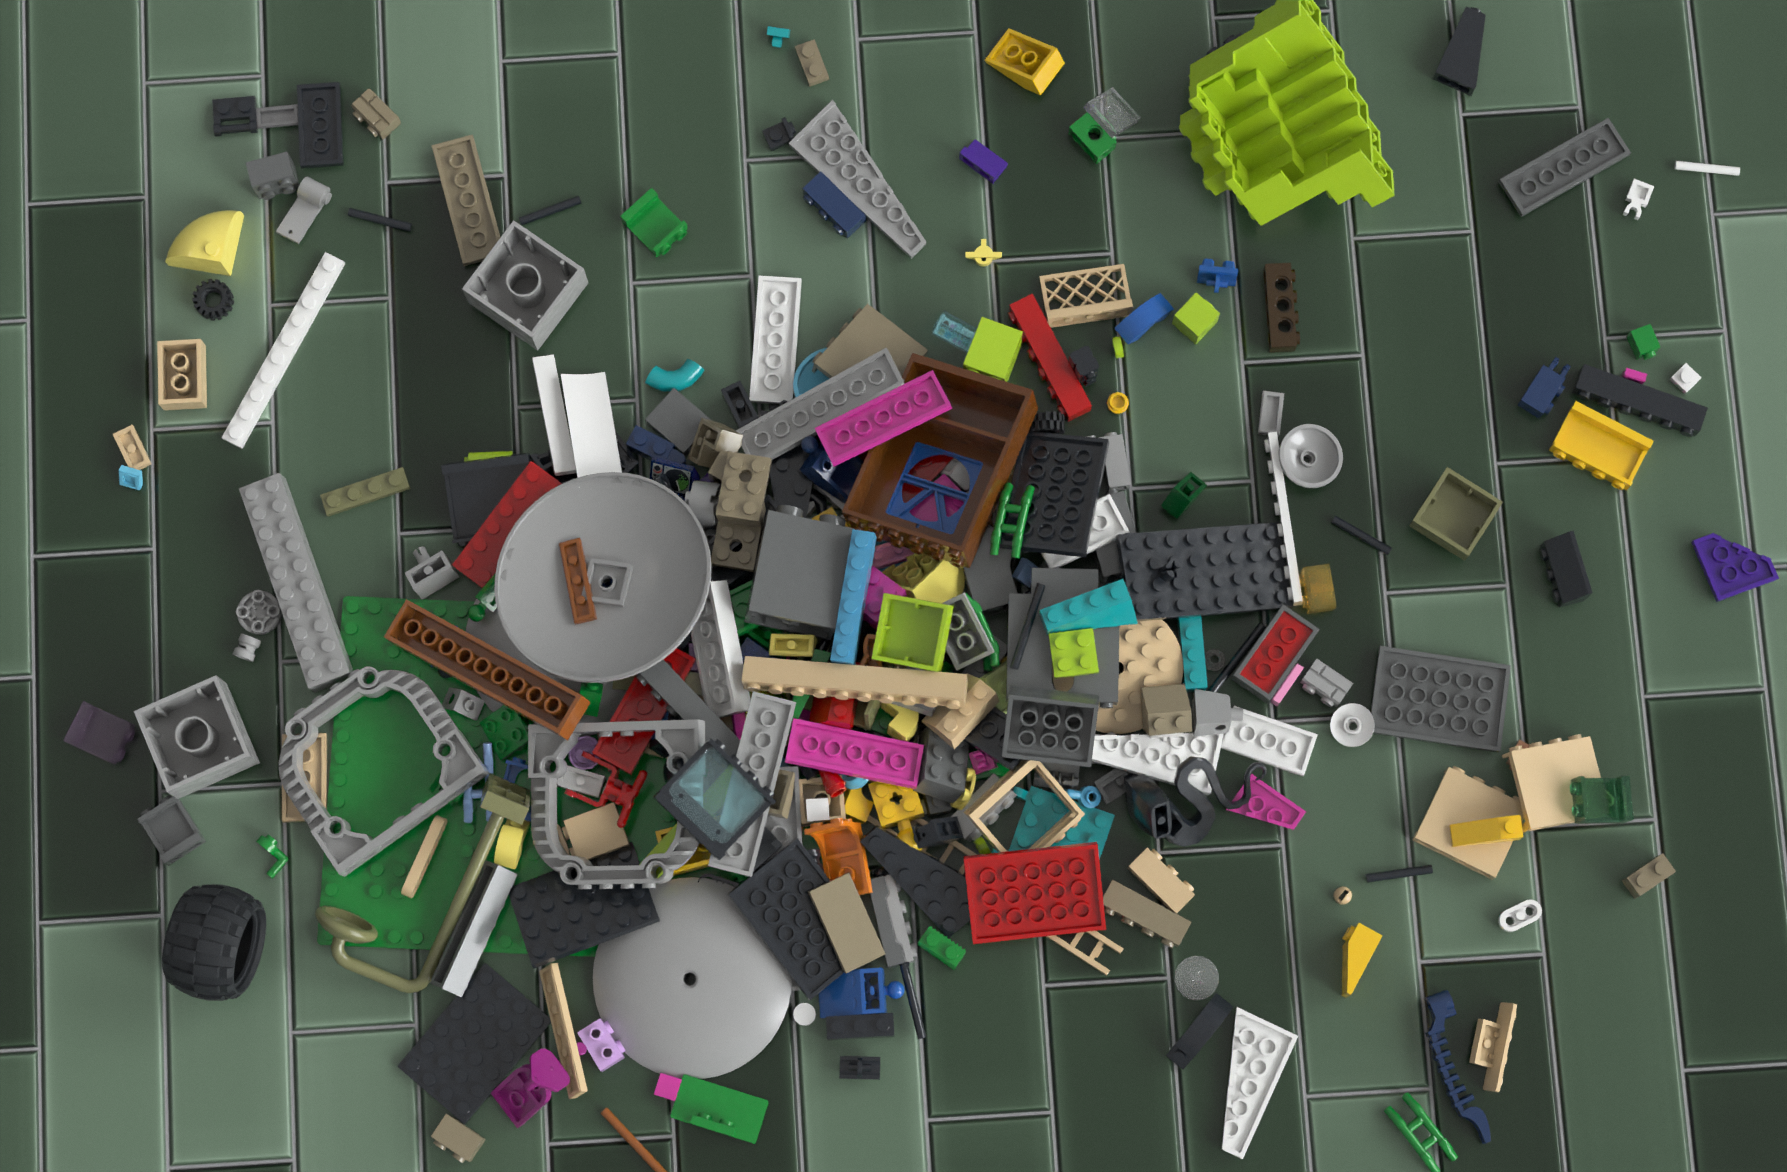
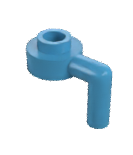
(1083, 796)

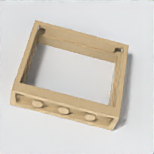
(1008, 781)

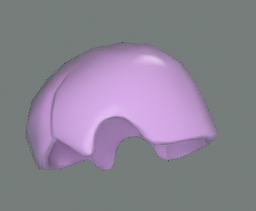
(587, 744)

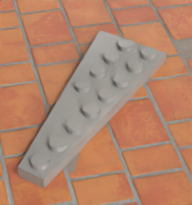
(835, 150)

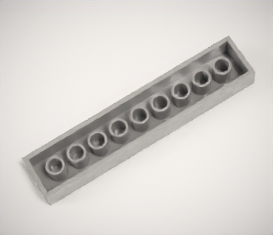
(296, 582)

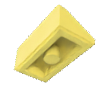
(792, 645)

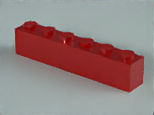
(1049, 357)

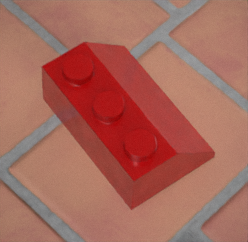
(834, 711)

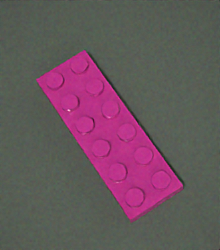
(883, 418)
(854, 753)

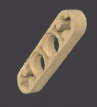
(424, 856)

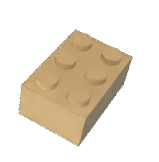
(182, 374)

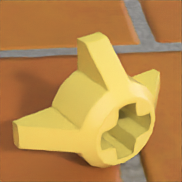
(983, 252)

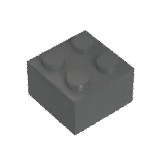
(273, 175)

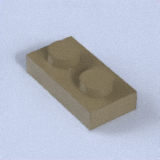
(811, 63)

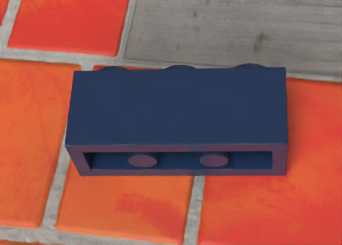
(833, 205)

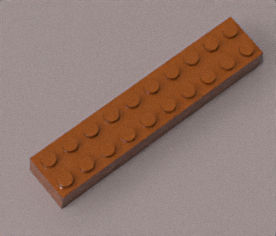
(487, 669)

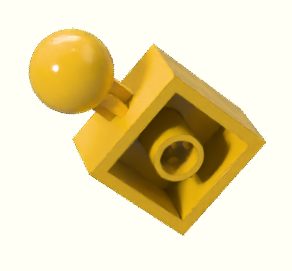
(897, 815)

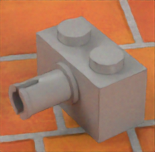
(430, 573)

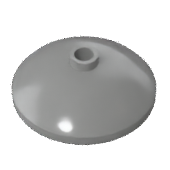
(1321, 449)

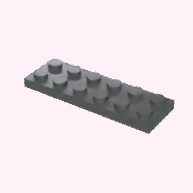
(1564, 167)

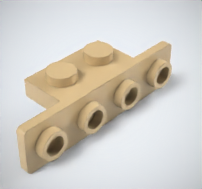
(1492, 1045)

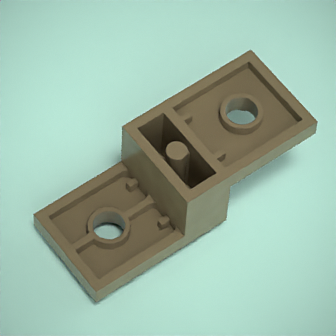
(740, 511)

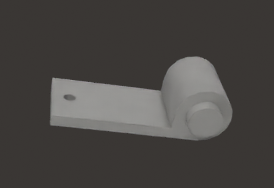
(303, 212)

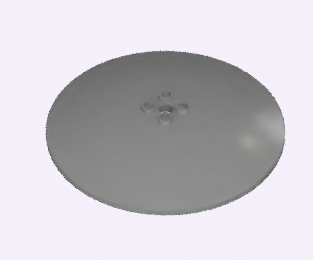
(628, 533)

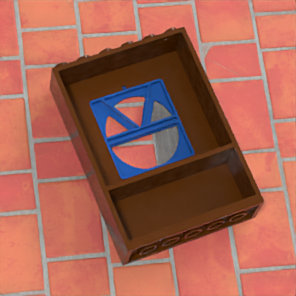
(979, 431)

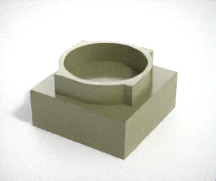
(1456, 514)

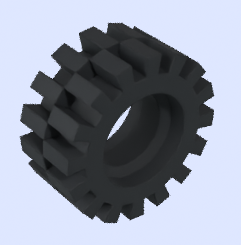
(207, 288)
(1048, 423)

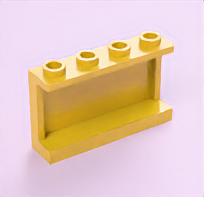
(1600, 446)

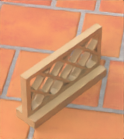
(1092, 311)

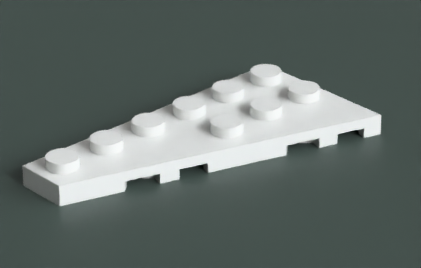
(1158, 755)
(1255, 1068)

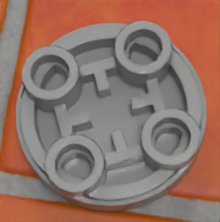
(259, 612)

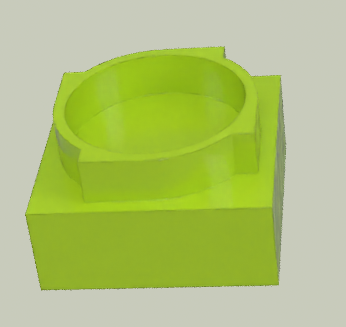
(912, 632)

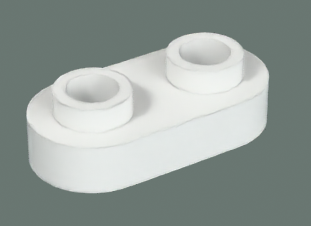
(1519, 915)

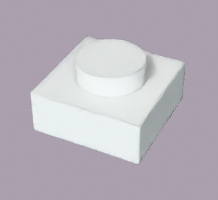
(1685, 378)

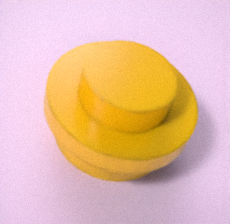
(1117, 403)

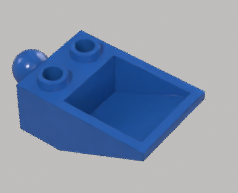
(853, 993)

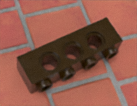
(1278, 340)

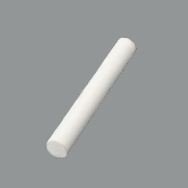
(1709, 168)

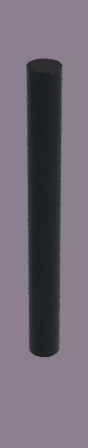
(1033, 608)
(1237, 658)

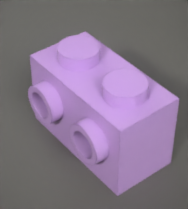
(601, 1044)

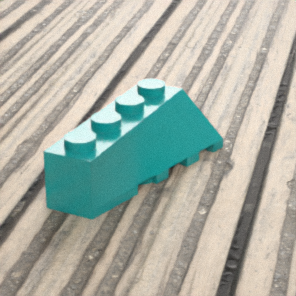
(1094, 609)

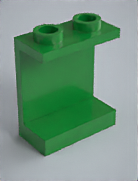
(654, 223)

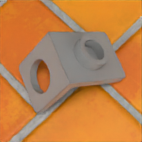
(463, 703)

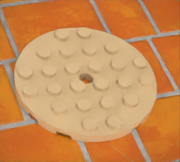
(1148, 659)

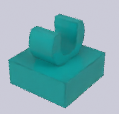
(778, 34)

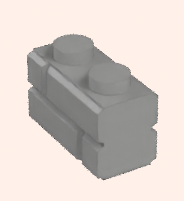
(1326, 683)

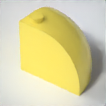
(208, 243)
(927, 578)

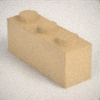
(1161, 880)

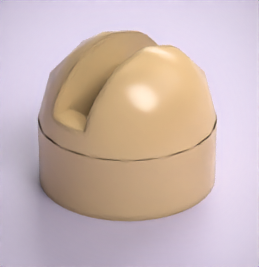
(1339, 891)

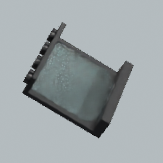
(714, 797)

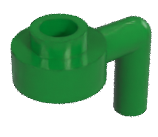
(269, 845)

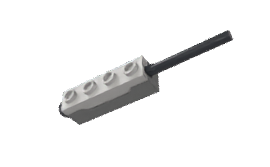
(894, 936)

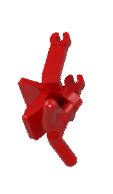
(615, 790)

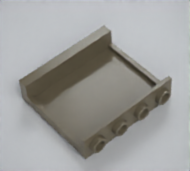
(864, 337)

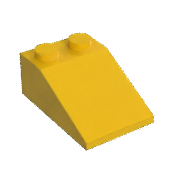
(1025, 61)
(1357, 952)

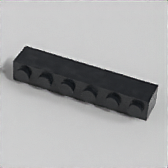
(1639, 400)

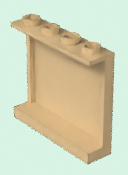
(1545, 778)
(1466, 800)

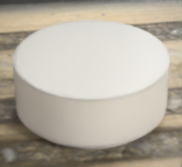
(804, 1014)

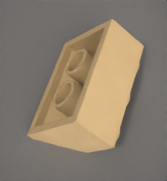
(956, 724)

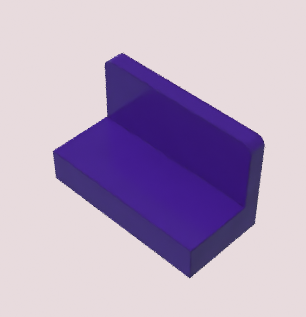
(983, 161)

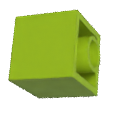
(1196, 318)

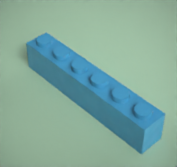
(853, 597)

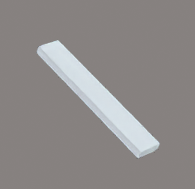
(554, 415)

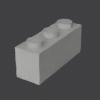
(968, 829)

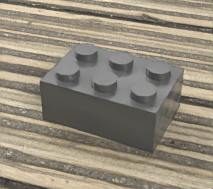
(942, 767)

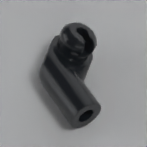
(819, 500)

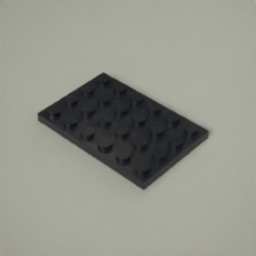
(1066, 492)
(785, 917)
(564, 920)
(475, 1043)

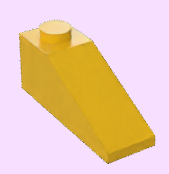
(1486, 831)

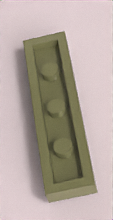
(365, 491)

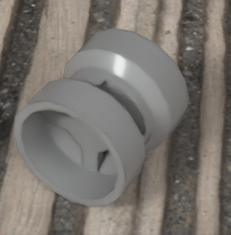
(246, 647)

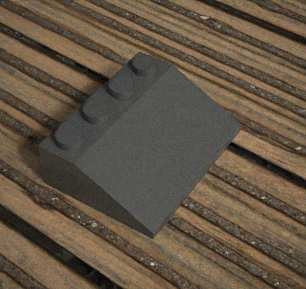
(1050, 726)

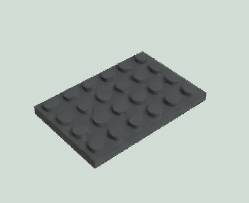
(1440, 698)

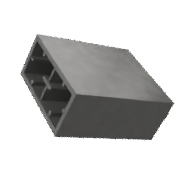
(799, 573)

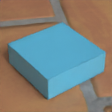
(130, 477)

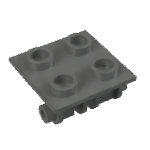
(1064, 774)

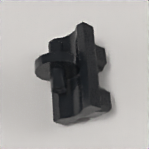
(859, 1067)

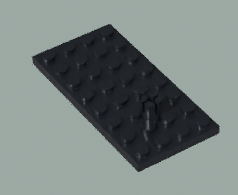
(1204, 571)

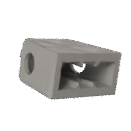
(1213, 713)

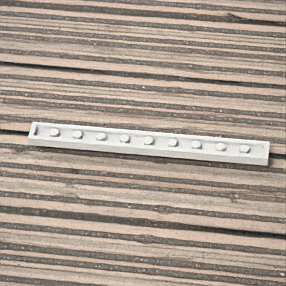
(283, 350)

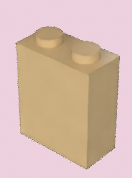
(595, 832)

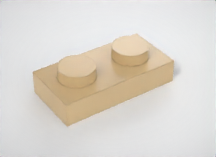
(132, 448)

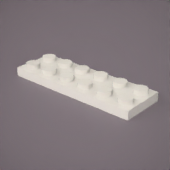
(775, 339)

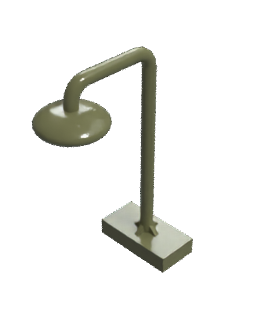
(504, 801)

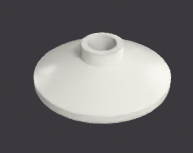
(1344, 717)

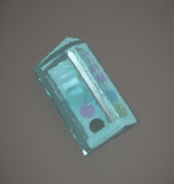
(954, 331)

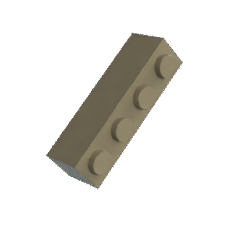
(1145, 914)

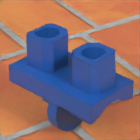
(1217, 276)

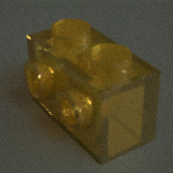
(1317, 588)

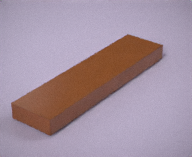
(576, 578)

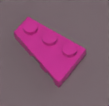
(1269, 805)

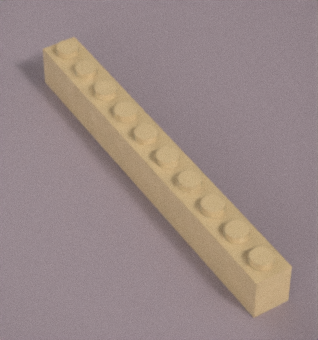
(855, 682)

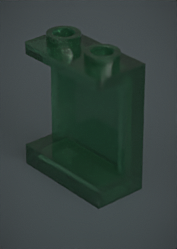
(1601, 800)

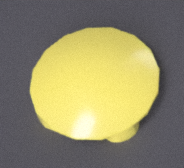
(963, 800)

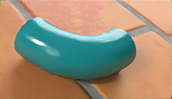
(678, 379)

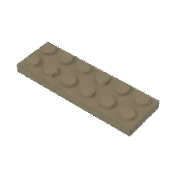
(467, 198)

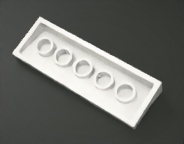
(591, 423)
(720, 654)

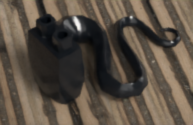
(1161, 818)

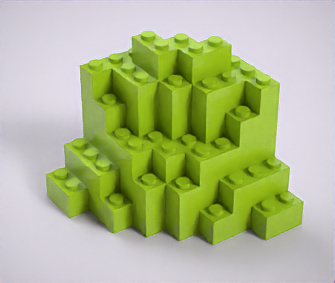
(1283, 118)

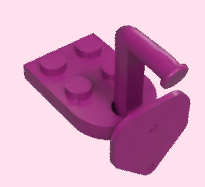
(531, 1085)

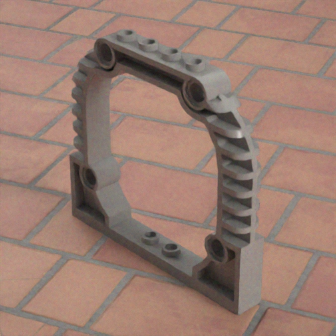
(680, 740)
(459, 768)

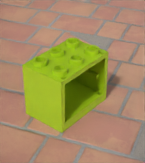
(993, 350)

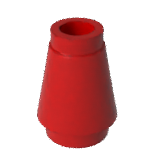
(833, 783)

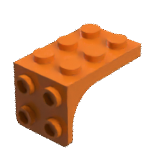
(842, 851)

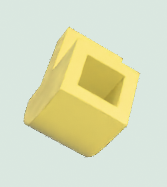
(904, 723)
(510, 843)

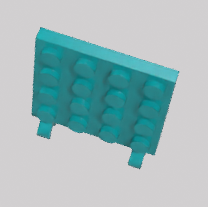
(1045, 809)

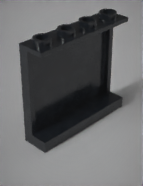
(476, 490)

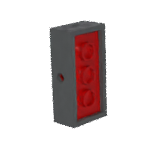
(1275, 654)

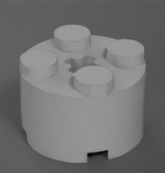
(704, 501)

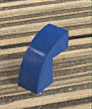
(1143, 318)

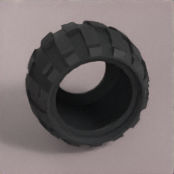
(214, 942)

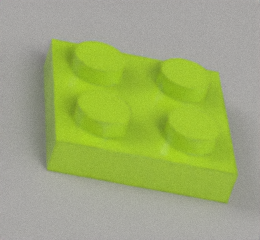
(1073, 653)

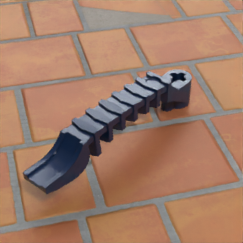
(1440, 1008)

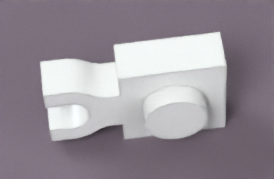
(1638, 197)

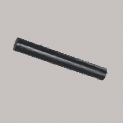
(550, 210)
(380, 219)
(1361, 535)
(1399, 873)

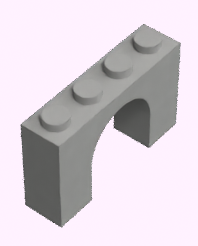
(1116, 463)

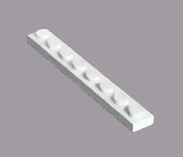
(1284, 528)

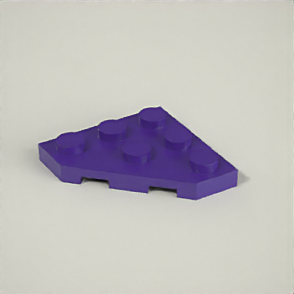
(1731, 566)

